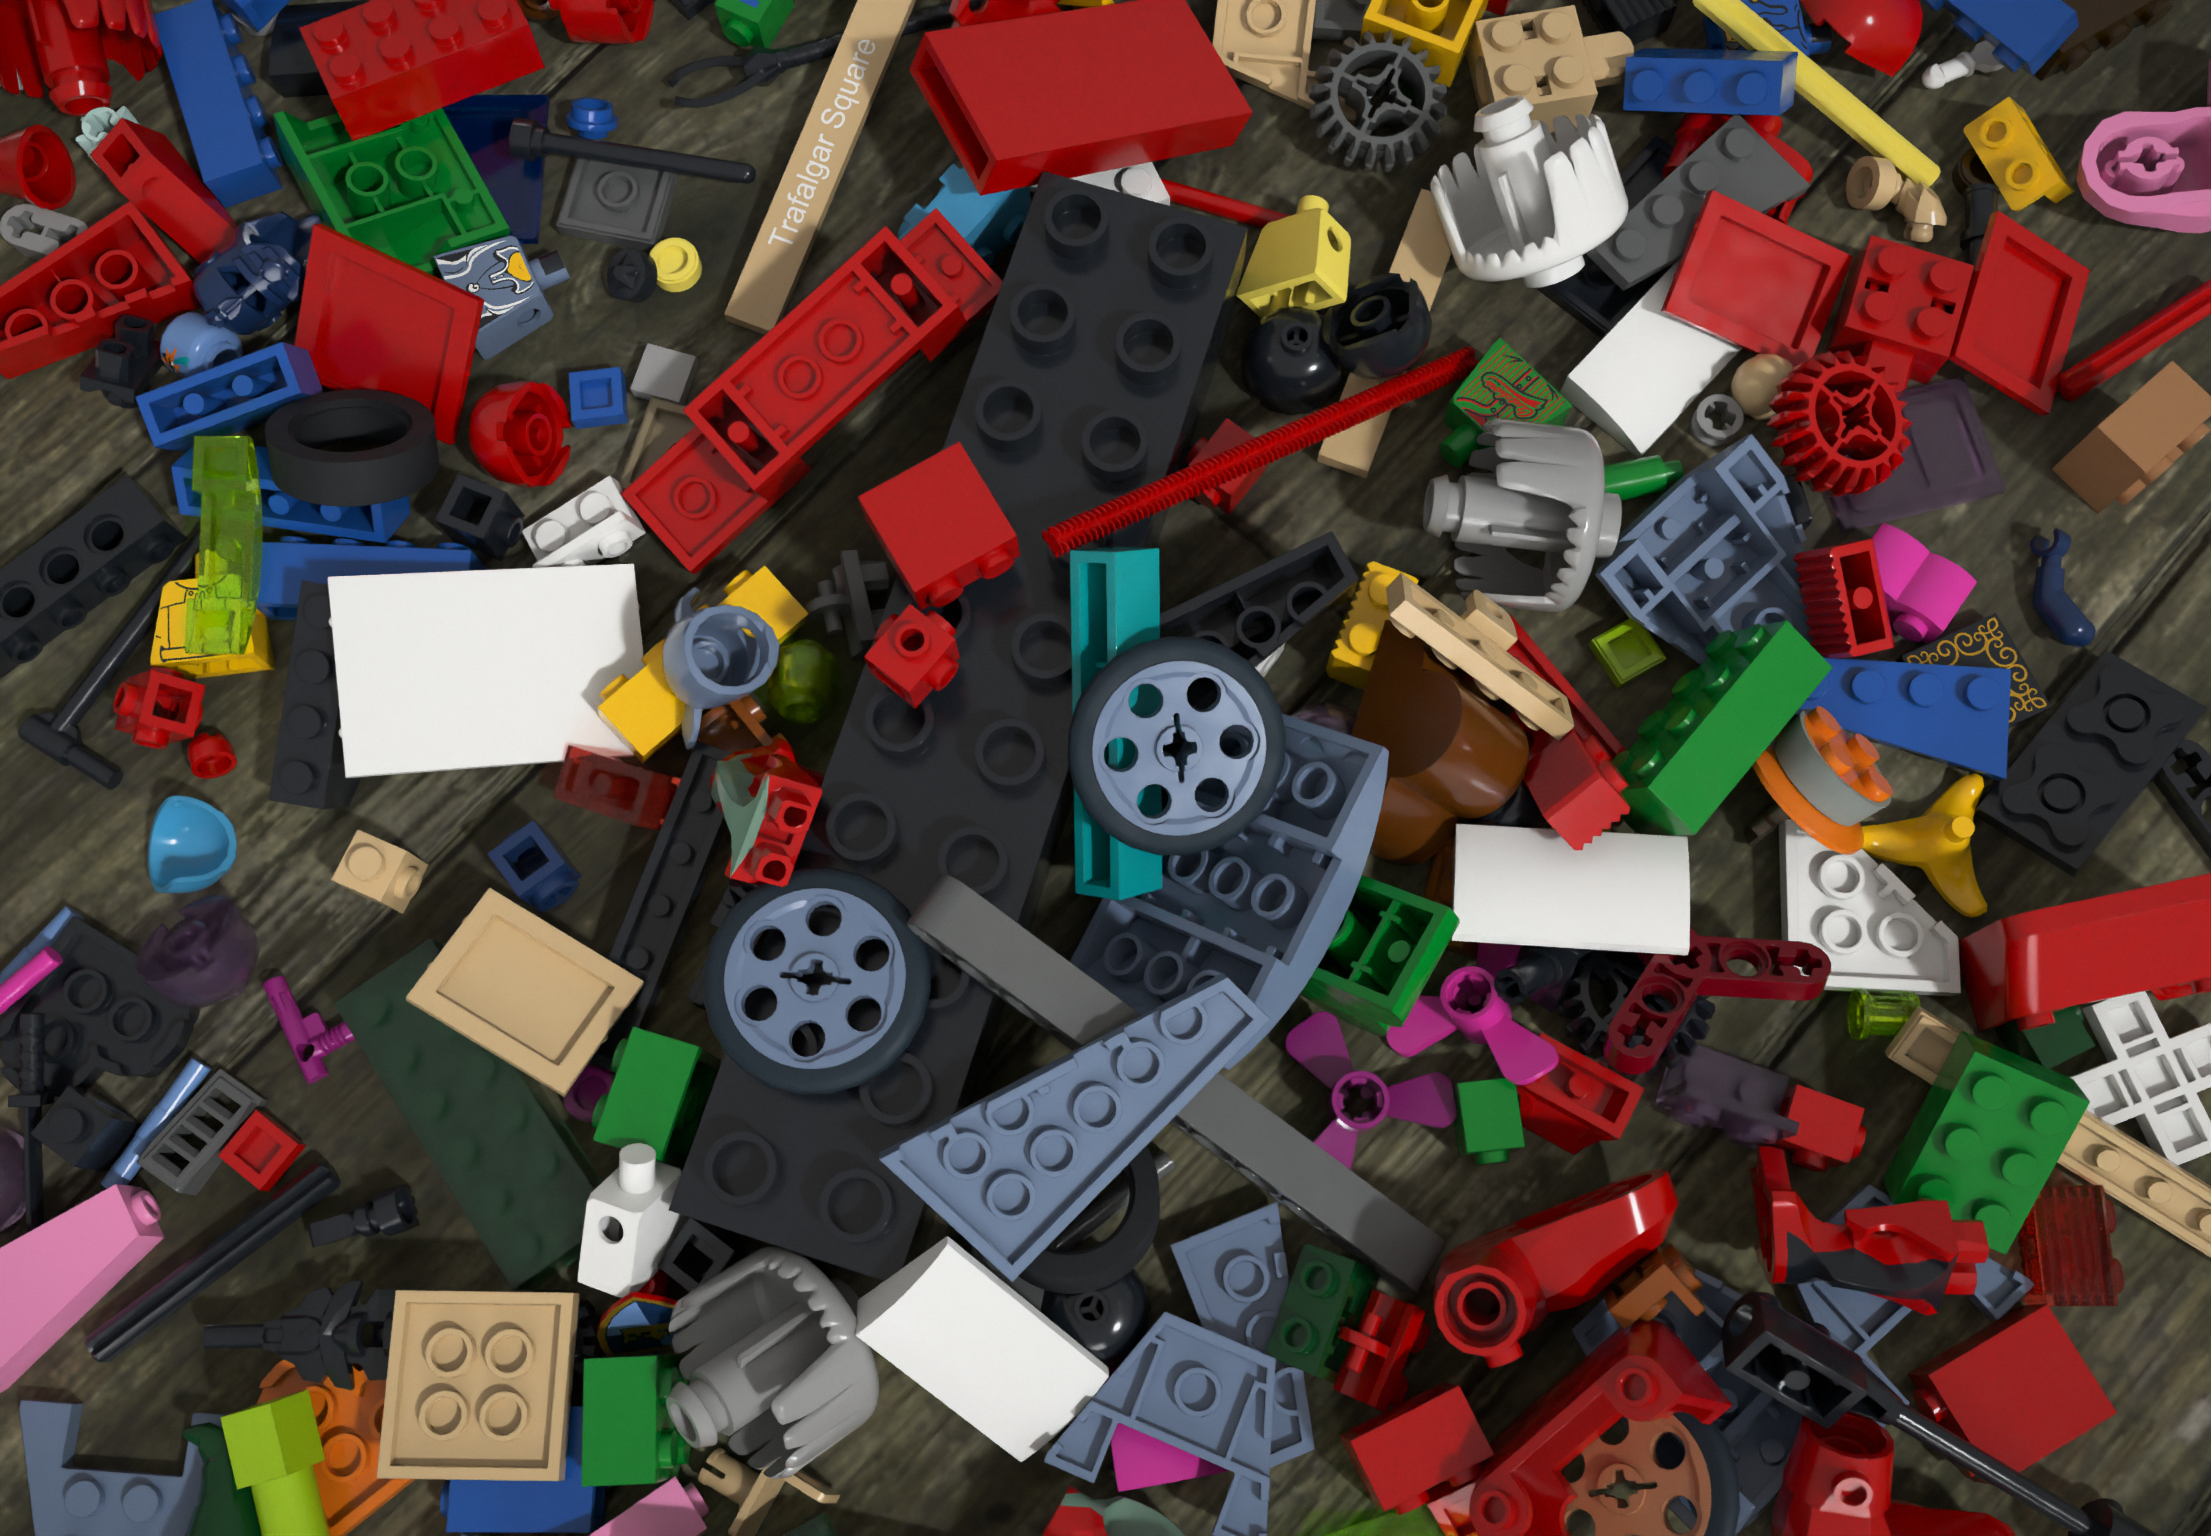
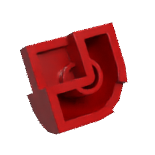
(1876, 30)

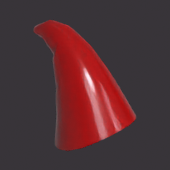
(37, 167)

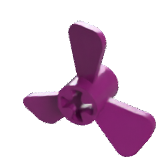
(1322, 1051)

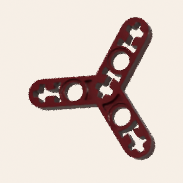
(1709, 978)

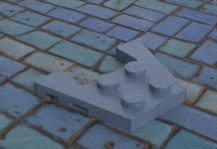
(1866, 1318)
(1196, 1396)
(97, 1500)

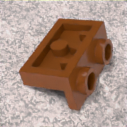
(1642, 1288)

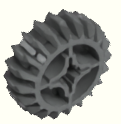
(1361, 90)

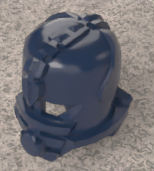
(256, 273)

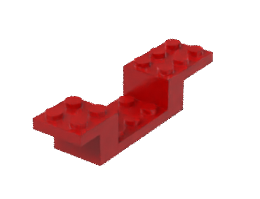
(806, 380)

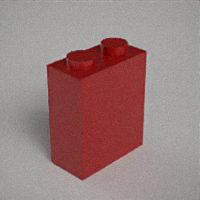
(2013, 1389)

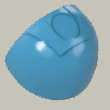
(189, 846)

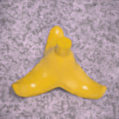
(1937, 844)

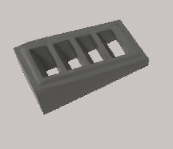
(173, 1137)

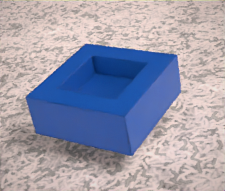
(598, 397)

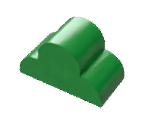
(1381, 956)

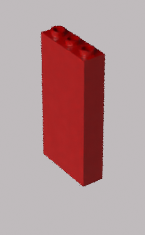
(1078, 92)

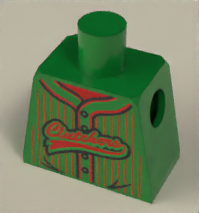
(1498, 388)

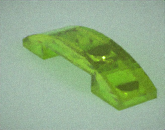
(228, 548)

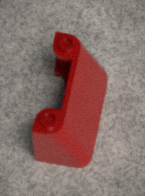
(1630, 1375)

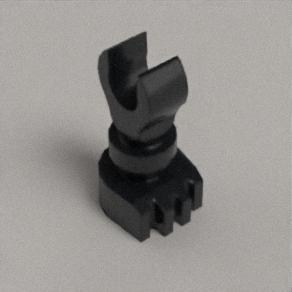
(390, 1212)

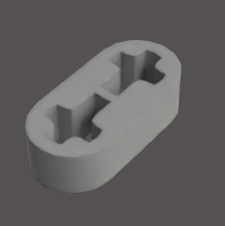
(53, 225)

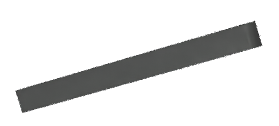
(1218, 1117)

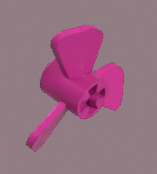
(1517, 1051)

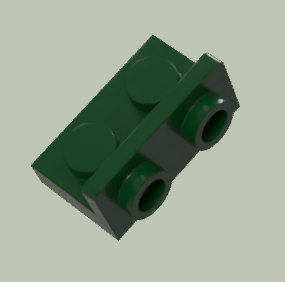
(1320, 1299)

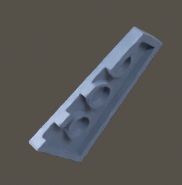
(1237, 1289)

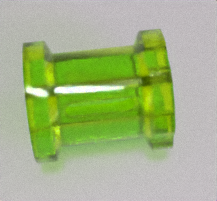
(1878, 1014)

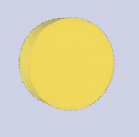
(676, 264)

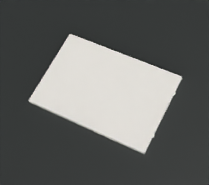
(480, 665)

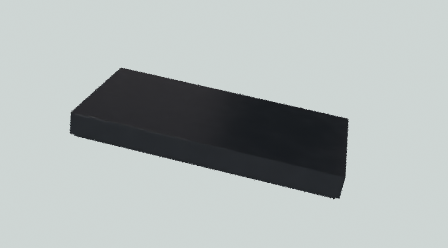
(1591, 293)

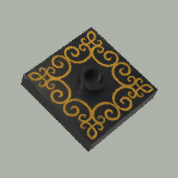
(1989, 646)

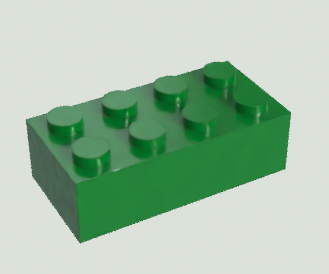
(1716, 726)

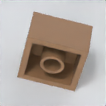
(2138, 440)

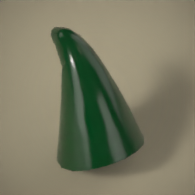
(220, 1506)

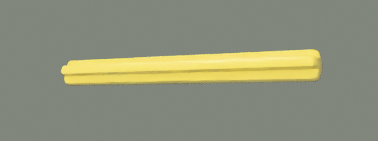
(1824, 91)

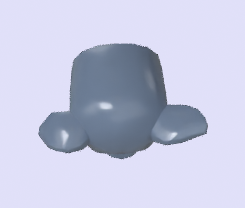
(713, 659)

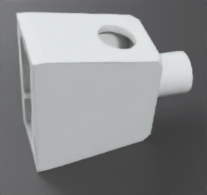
(629, 1223)

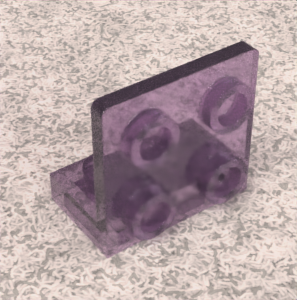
(1728, 1096)

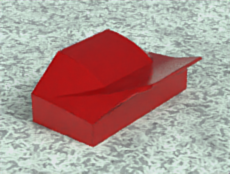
(1577, 1101)

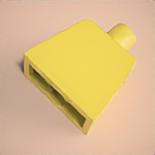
(1298, 262)

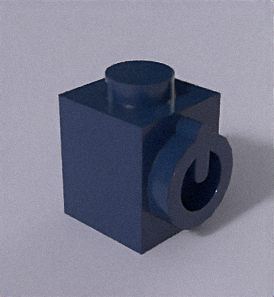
(536, 867)

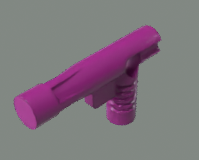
(305, 1031)

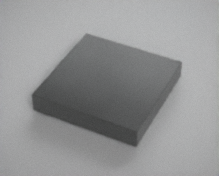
(617, 204)

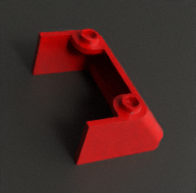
(2088, 952)

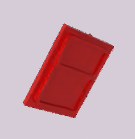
(1756, 281)
(2019, 313)

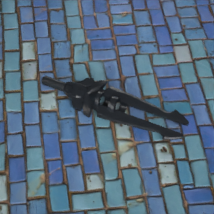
(325, 1335)

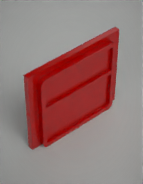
(387, 327)

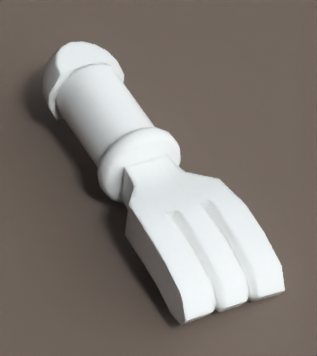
(1962, 65)

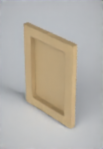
(525, 991)

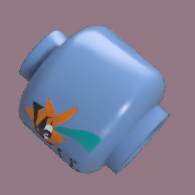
(194, 346)

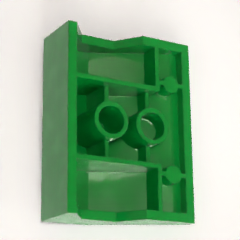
(395, 190)

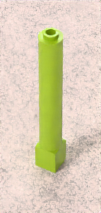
(274, 1454)

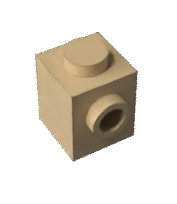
(380, 871)

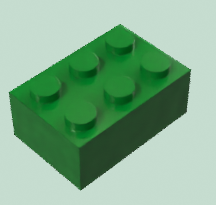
(1987, 1137)

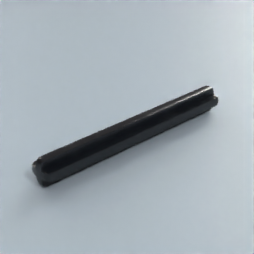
(212, 1262)

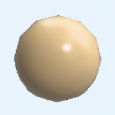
(1756, 384)

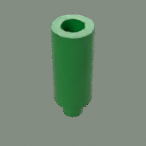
(1641, 476)

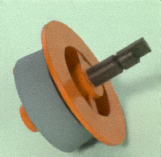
(1820, 782)

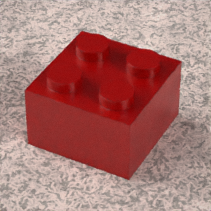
(1417, 1447)

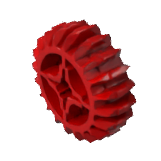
(1854, 420)

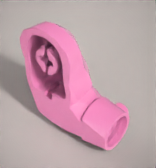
(2151, 168)

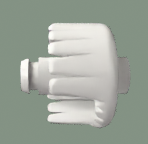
(1532, 198)

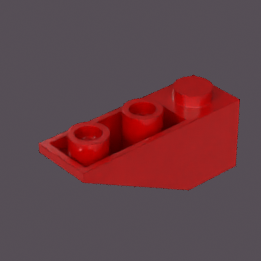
(164, 188)

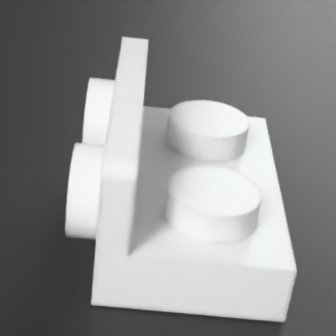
(585, 528)

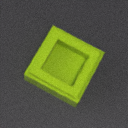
(1626, 652)

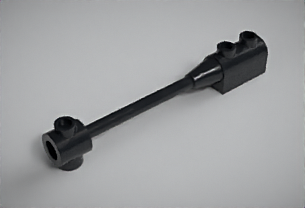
(1827, 1380)

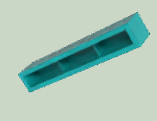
(1112, 611)

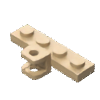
(1479, 646)

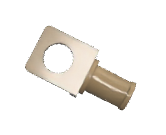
(755, 1491)

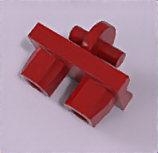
(1380, 1350)

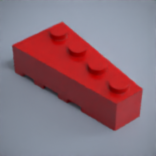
(85, 287)

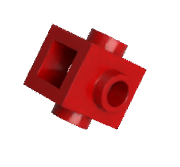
(914, 654)
(175, 704)

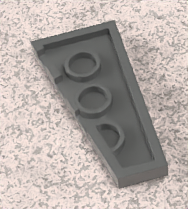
(1659, 226)

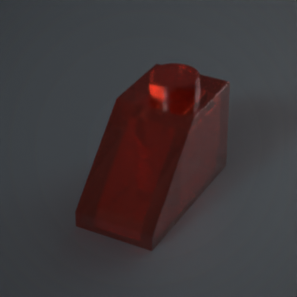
(616, 787)

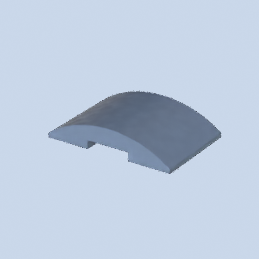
(1259, 901)

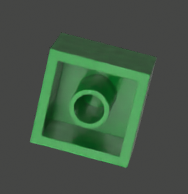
(656, 1095)
(627, 1421)

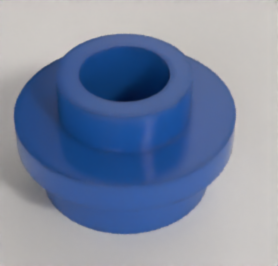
(592, 117)

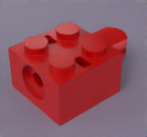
(1901, 310)

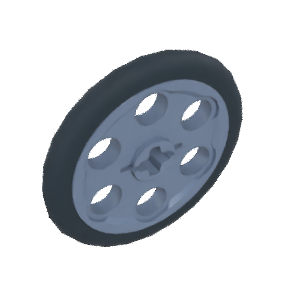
(1105, 714)
(848, 1055)

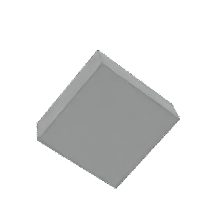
(664, 374)

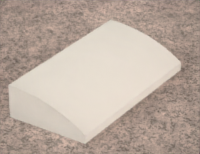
(1646, 371)
(1541, 892)
(980, 1348)

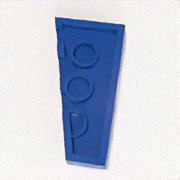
(1924, 708)

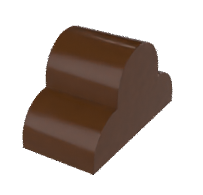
(1444, 744)

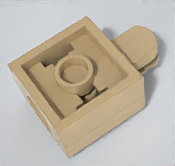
(1545, 62)

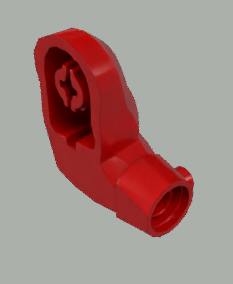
(1548, 1263)
(1843, 1484)

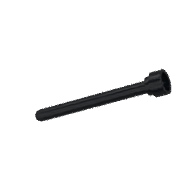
(531, 140)

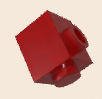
(1231, 493)
(1827, 1129)

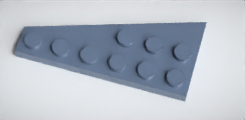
(1047, 1144)

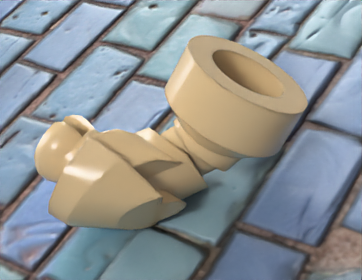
(1875, 183)

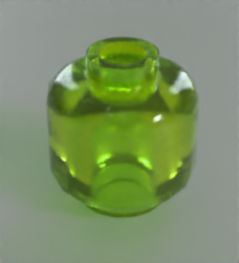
(804, 682)

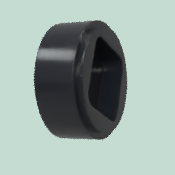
(632, 275)

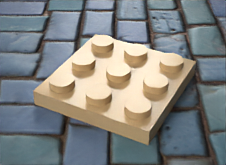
(479, 1386)

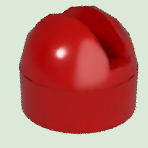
(211, 755)

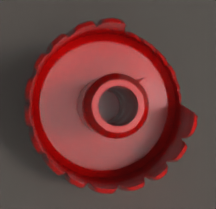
(70, 48)

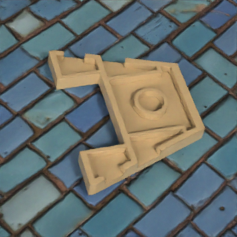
(1270, 46)

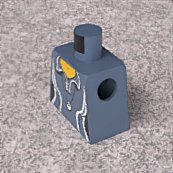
(509, 285)

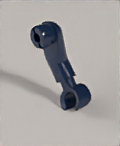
(2050, 599)

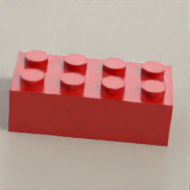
(417, 56)

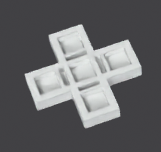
(2150, 1076)

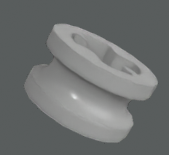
(1702, 426)

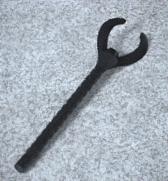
(765, 64)

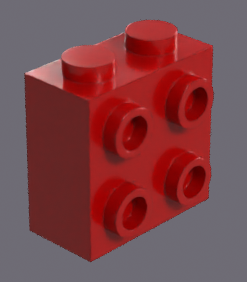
(940, 527)

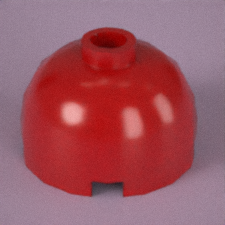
(520, 433)

